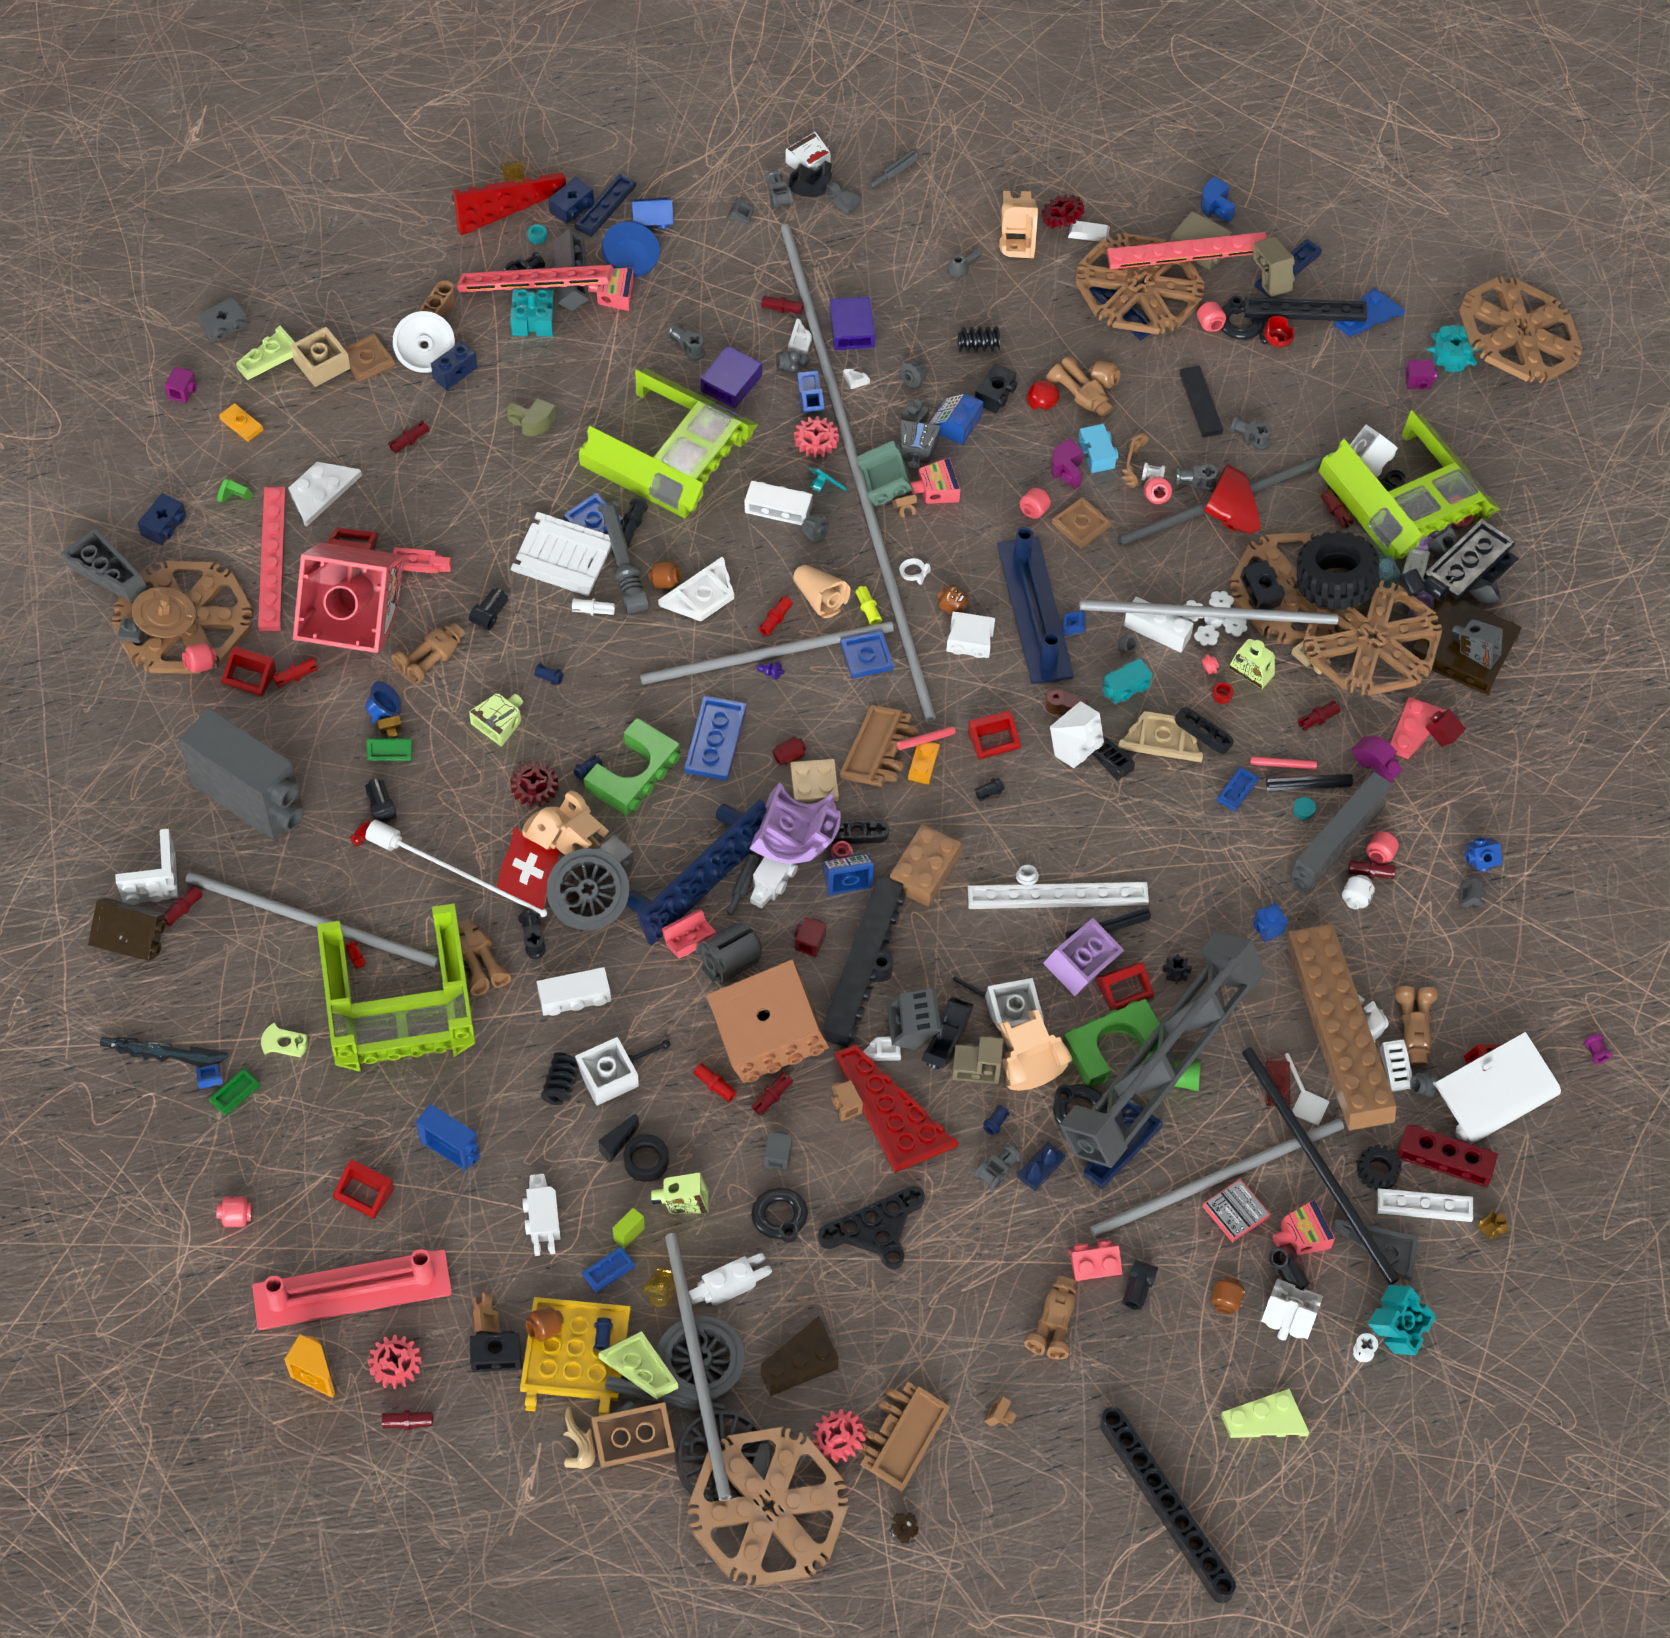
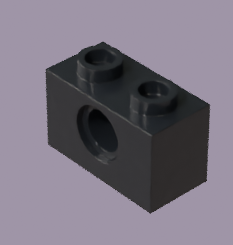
(996, 387)
(1262, 597)
(507, 1359)

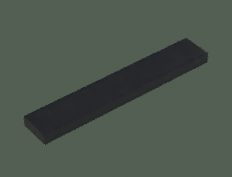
(1306, 309)

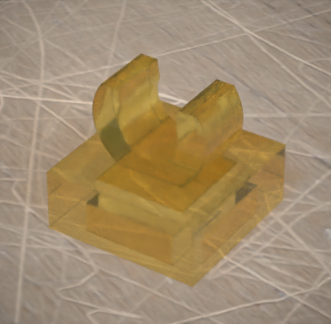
(513, 171)

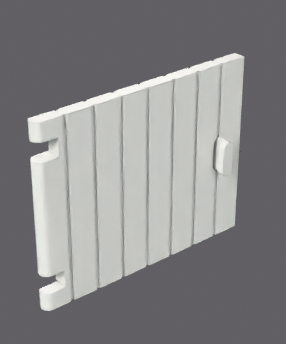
(562, 553)

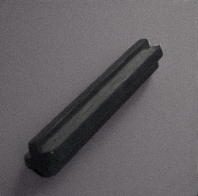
(1309, 782)
(1120, 921)

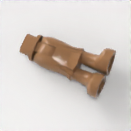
(1416, 1024)
(1055, 1318)

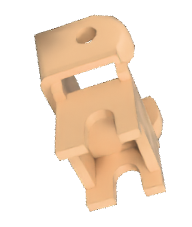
(1019, 217)
(565, 826)
(1032, 1054)

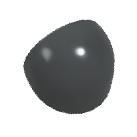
(1485, 591)

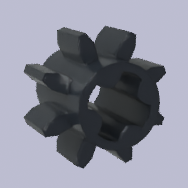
(1177, 969)

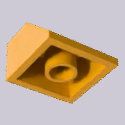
(308, 1365)

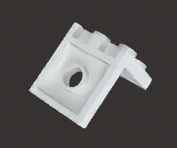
(152, 884)

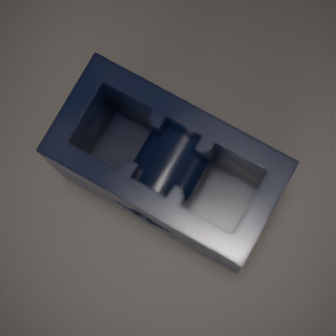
(571, 200)
(454, 365)
(162, 519)

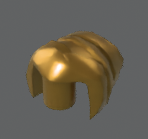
(1494, 1225)

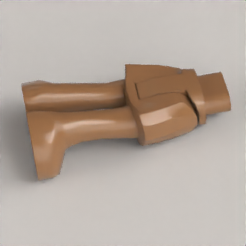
(1090, 396)
(438, 642)
(476, 944)

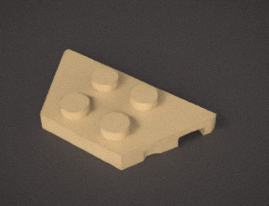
(1162, 737)

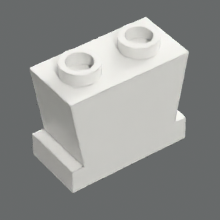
(970, 634)

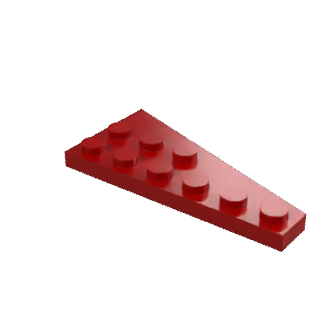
(499, 200)
(894, 1116)

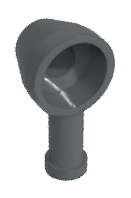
(959, 265)

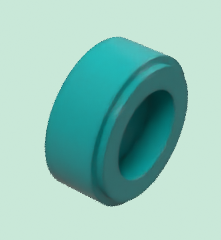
(537, 234)
(1304, 808)

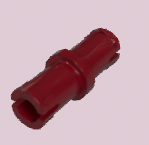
(782, 305)
(408, 437)
(1337, 508)
(1319, 715)
(1372, 869)
(182, 905)
(772, 1093)
(407, 1420)

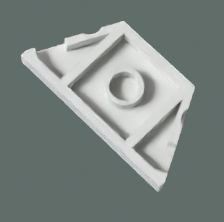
(320, 488)
(701, 593)

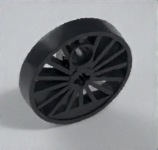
(761, 1457)

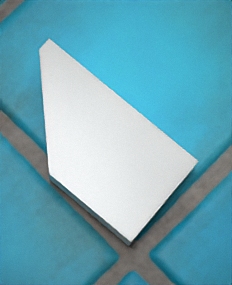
(800, 339)
(883, 1050)

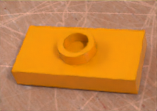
(241, 422)

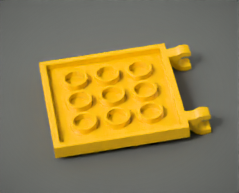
(568, 1361)

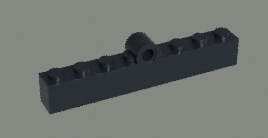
(865, 962)

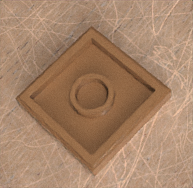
(368, 357)
(1081, 522)

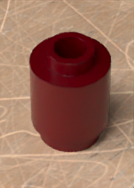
(789, 751)

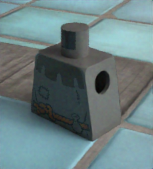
(1480, 642)

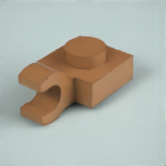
(484, 1317)

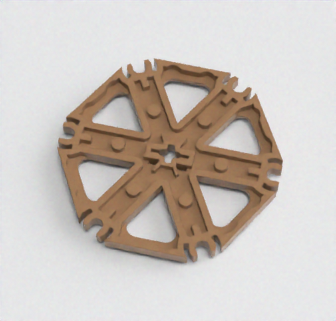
(1147, 294)
(1508, 334)
(1286, 577)
(206, 616)
(1385, 646)
(759, 1528)

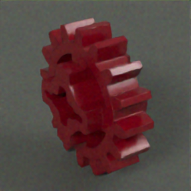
(1062, 211)
(534, 784)

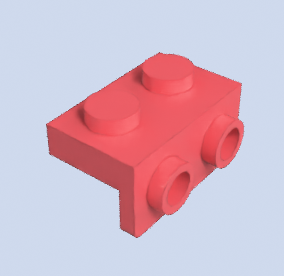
(686, 933)
(1096, 1260)

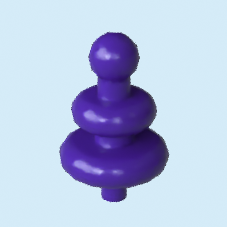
(773, 670)

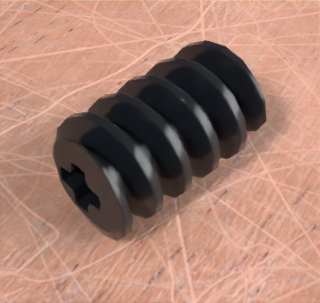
(978, 339)
(560, 1079)

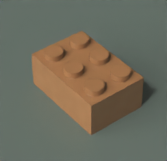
(926, 864)
(632, 1435)

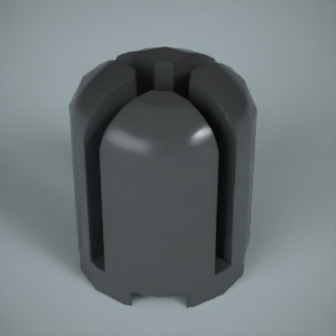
(729, 952)

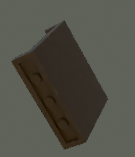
(1450, 660)

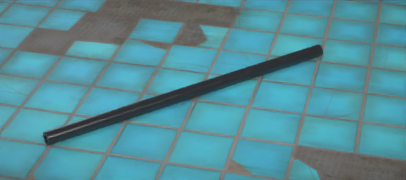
(1320, 1166)

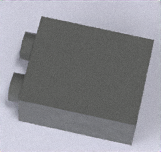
(242, 774)

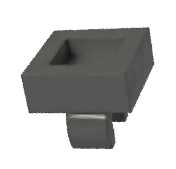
(915, 411)
(129, 631)
(1471, 893)

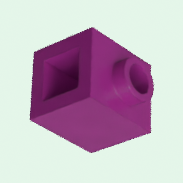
(1420, 374)
(180, 384)

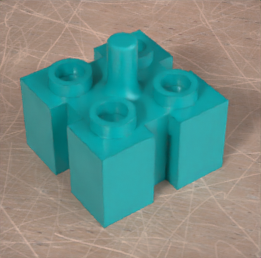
(532, 312)
(1402, 1320)

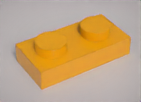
(923, 762)

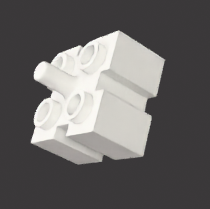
(1291, 1310)

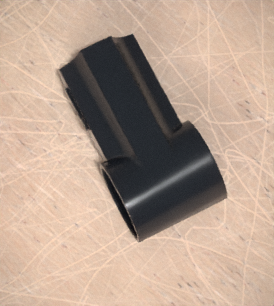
(1412, 582)
(486, 613)
(381, 806)
(1291, 1269)
(1141, 1279)

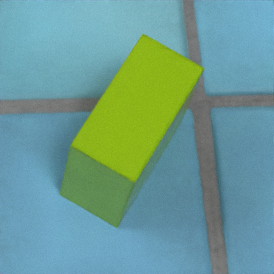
(628, 1228)

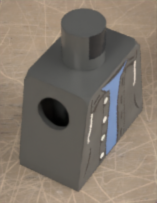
(918, 442)

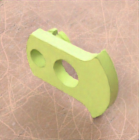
(273, 1034)

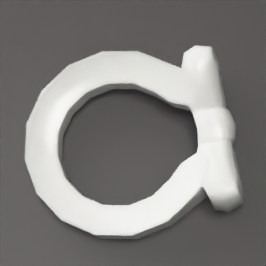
(919, 577)

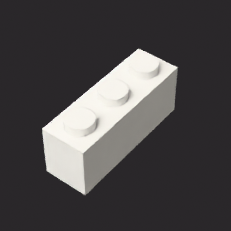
(778, 502)
(1165, 629)
(573, 991)

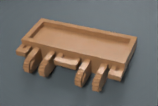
(876, 744)
(906, 1433)

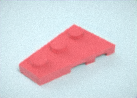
(1411, 728)

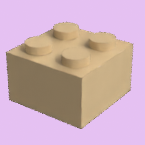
(320, 356)

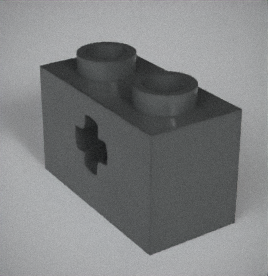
(222, 320)

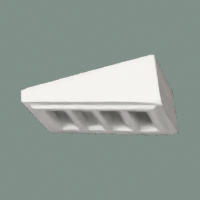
(1392, 1051)

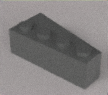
(104, 565)

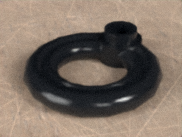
(1236, 306)
(1072, 1092)
(778, 1231)

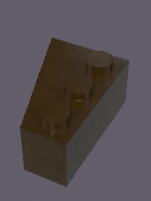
(800, 1359)

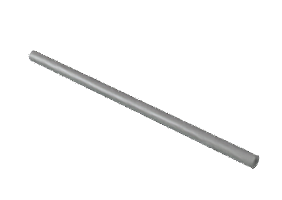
(1205, 611)
(760, 654)
(311, 919)
(1212, 1179)
(698, 1368)

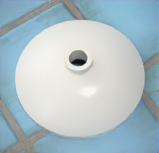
(420, 328)

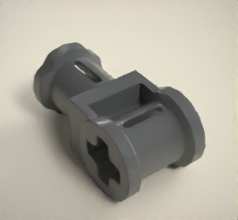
(778, 190)
(689, 341)
(1252, 432)
(1198, 476)
(997, 1168)

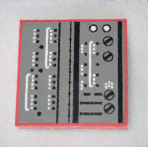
(1236, 1210)

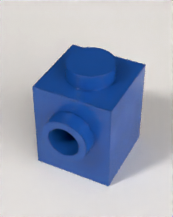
(1270, 922)

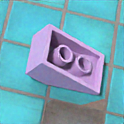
(1083, 956)

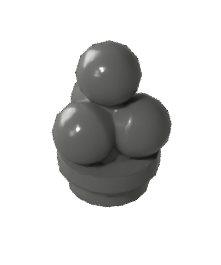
(791, 360)
(1424, 1084)

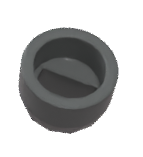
(1127, 643)

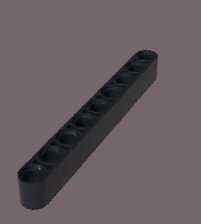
(1170, 1515)

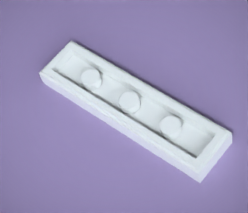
(1425, 1205)

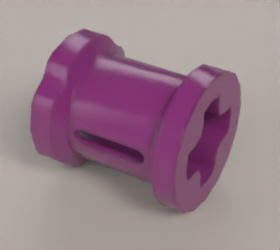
(1598, 1048)

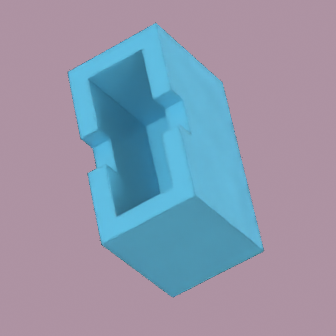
(1098, 445)

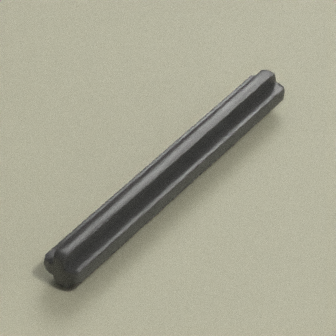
(629, 1388)

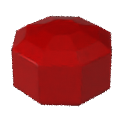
(1222, 692)

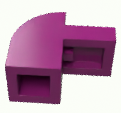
(1065, 461)
(1379, 754)

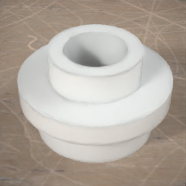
(1027, 875)

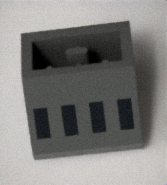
(913, 1018)

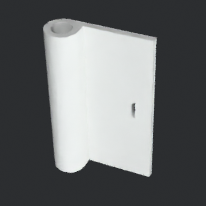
(1506, 1091)

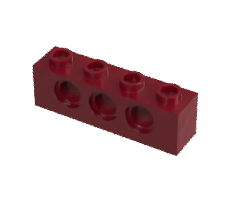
(1436, 1160)

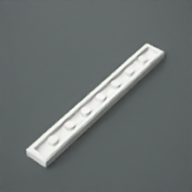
(1058, 895)

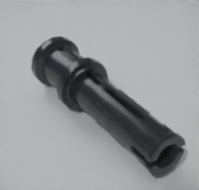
(633, 519)

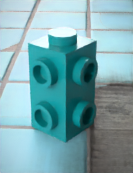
(1127, 681)

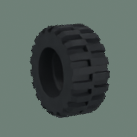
(1334, 589)

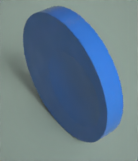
(631, 247)

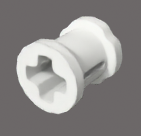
(1150, 471)
(1364, 1341)

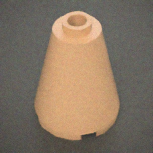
(822, 590)

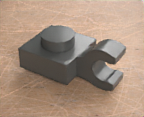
(845, 199)

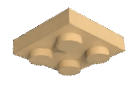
(814, 780)

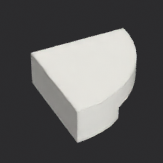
(855, 379)

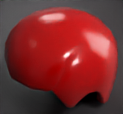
(1278, 332)
(1042, 395)

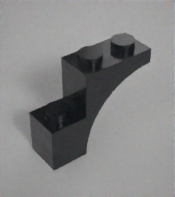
(943, 1043)

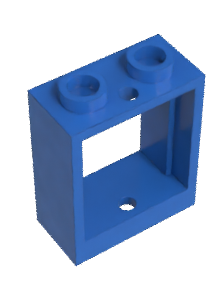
(448, 1137)

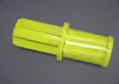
(868, 605)

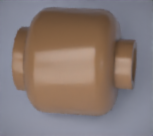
(1106, 373)

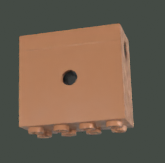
(767, 1021)

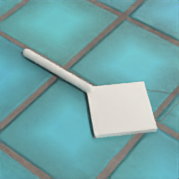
(1308, 1106)

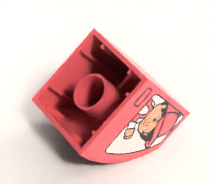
(347, 596)

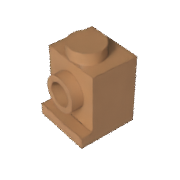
(846, 1100)

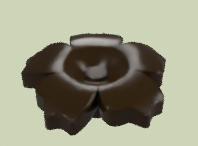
(904, 1527)

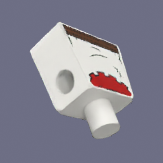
(809, 152)

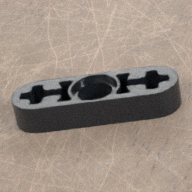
(1187, 717)
(873, 825)

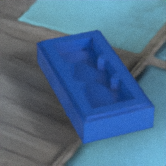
(1237, 789)
(608, 1269)

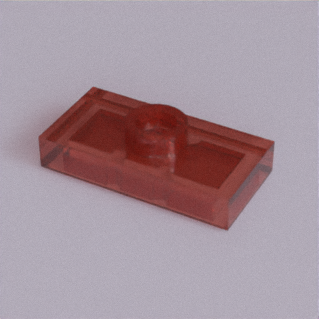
(1280, 1074)

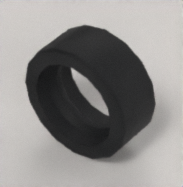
(641, 1141)

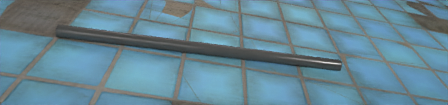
(1198, 509)

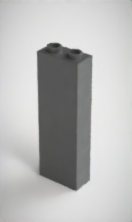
(1340, 833)

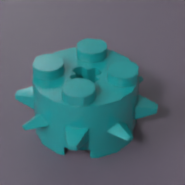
(1452, 348)

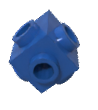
(1483, 853)

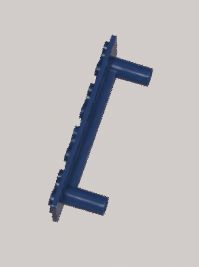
(1034, 608)
(701, 874)

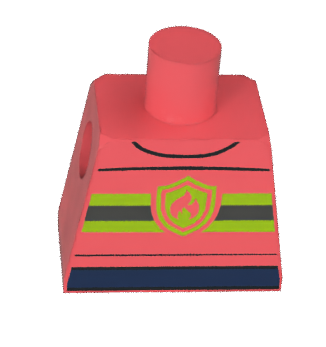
(618, 291)
(937, 483)
(1305, 1230)

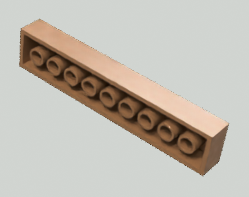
(1341, 1027)

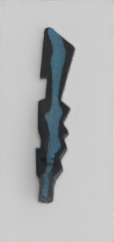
(161, 1051)

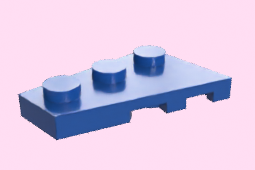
(1379, 310)

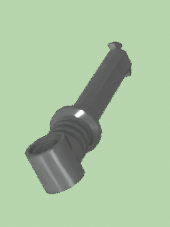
(627, 573)

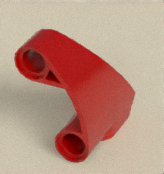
(1234, 502)

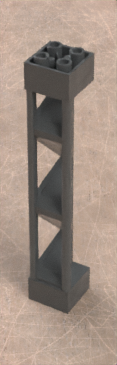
(1103, 1136)

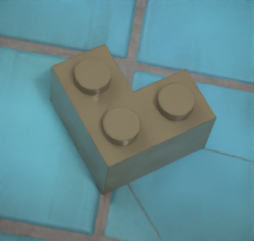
(1275, 266)
(979, 1063)

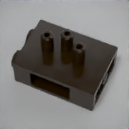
(127, 929)

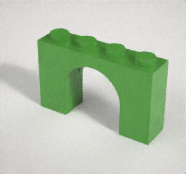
(627, 793)
(1134, 1020)

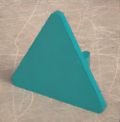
(821, 477)

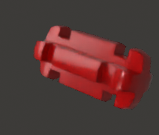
(360, 834)
(355, 954)

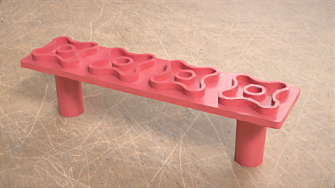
(351, 1289)

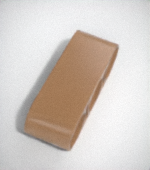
(440, 299)

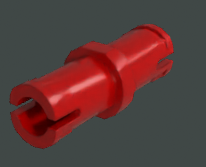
(775, 616)
(295, 672)
(715, 1082)

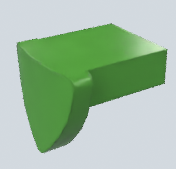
(230, 487)

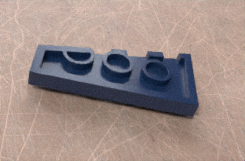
(1101, 1174)

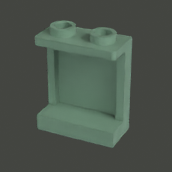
(885, 473)

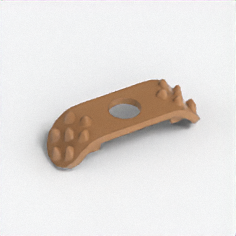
(1137, 442)

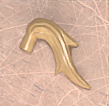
(584, 1441)

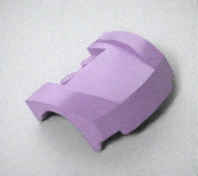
(795, 829)

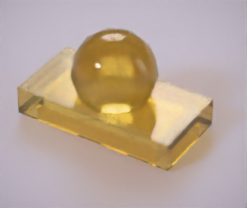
(659, 1287)

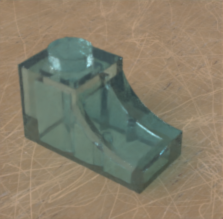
(1387, 570)

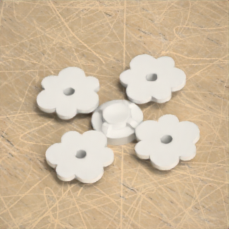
(1207, 634)

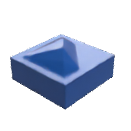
(1074, 622)
(209, 1076)

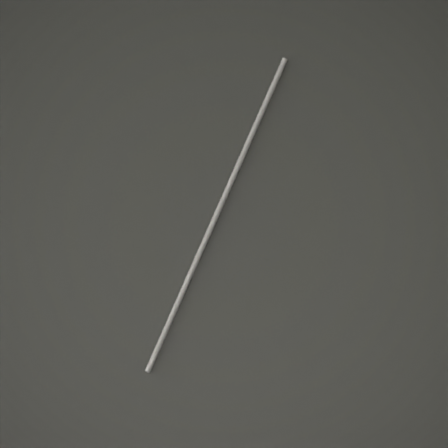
(859, 478)

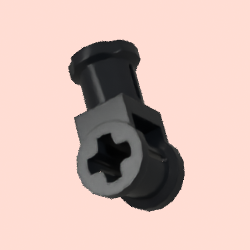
(534, 262)
(533, 937)

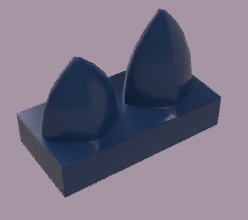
(1041, 1166)

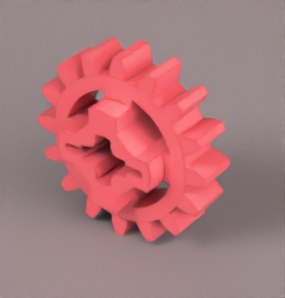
(816, 436)
(386, 1366)
(838, 1435)

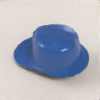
(382, 702)

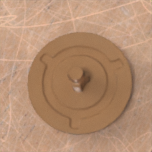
(163, 612)

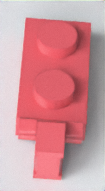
(423, 560)

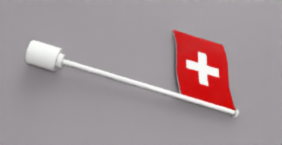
(521, 876)

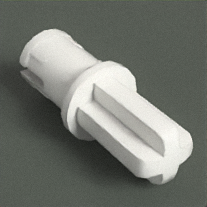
(592, 607)

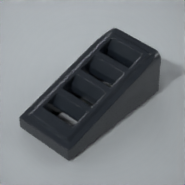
(1117, 772)
(616, 1139)

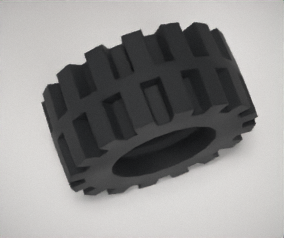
(1379, 1180)

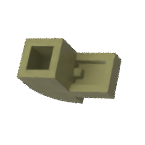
(533, 420)

